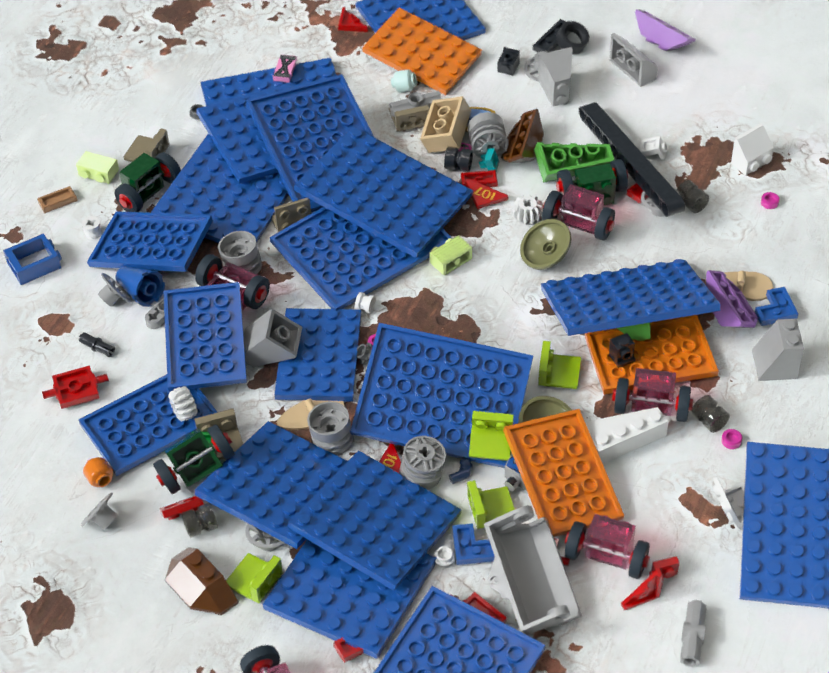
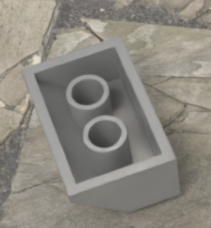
(632, 61)

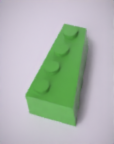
(558, 157)

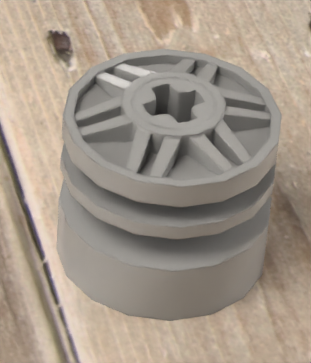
(487, 132)
(241, 250)
(330, 427)
(423, 461)

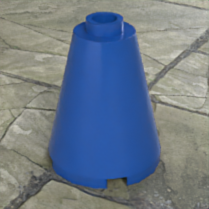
(141, 284)

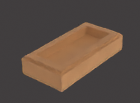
(57, 199)

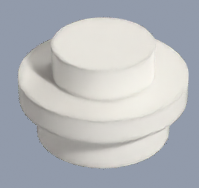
(444, 556)

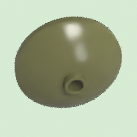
(545, 244)
(542, 407)

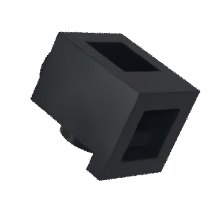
(508, 61)
(622, 350)

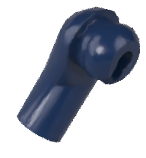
(464, 471)

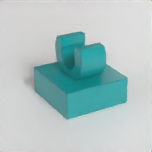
(489, 160)

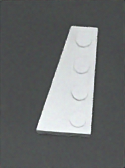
(626, 432)

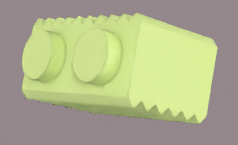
(97, 167)
(450, 255)

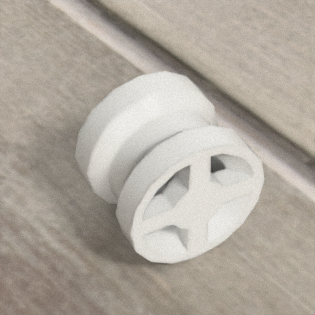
(91, 227)
(365, 302)

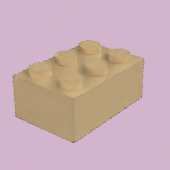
(445, 124)

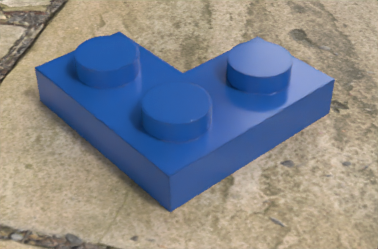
(779, 308)
(467, 549)

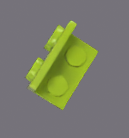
(558, 369)
(488, 436)
(488, 503)
(255, 576)

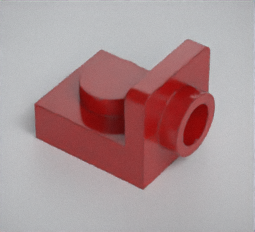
(668, 567)

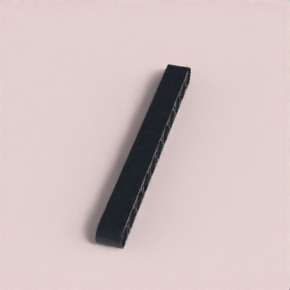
(636, 164)

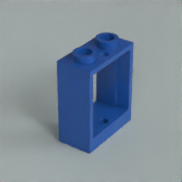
(38, 268)

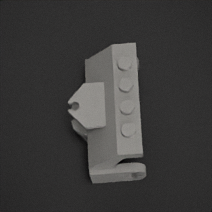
(530, 571)

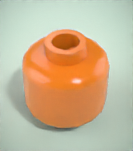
(98, 472)

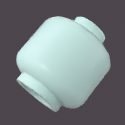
(404, 80)

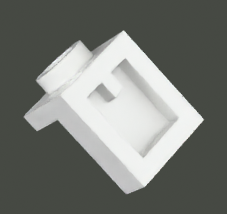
(654, 146)

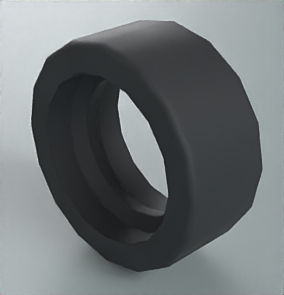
(577, 29)

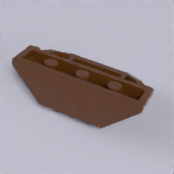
(524, 138)
(199, 583)

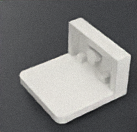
(731, 501)

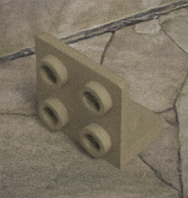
(410, 118)
(148, 145)
(290, 213)
(226, 422)

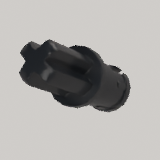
(96, 344)

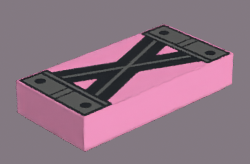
(285, 68)

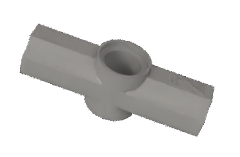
(414, 100)
(693, 633)

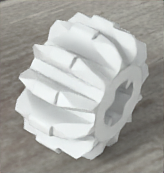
(527, 209)
(182, 403)

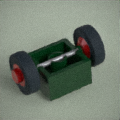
(144, 179)
(600, 179)
(193, 458)

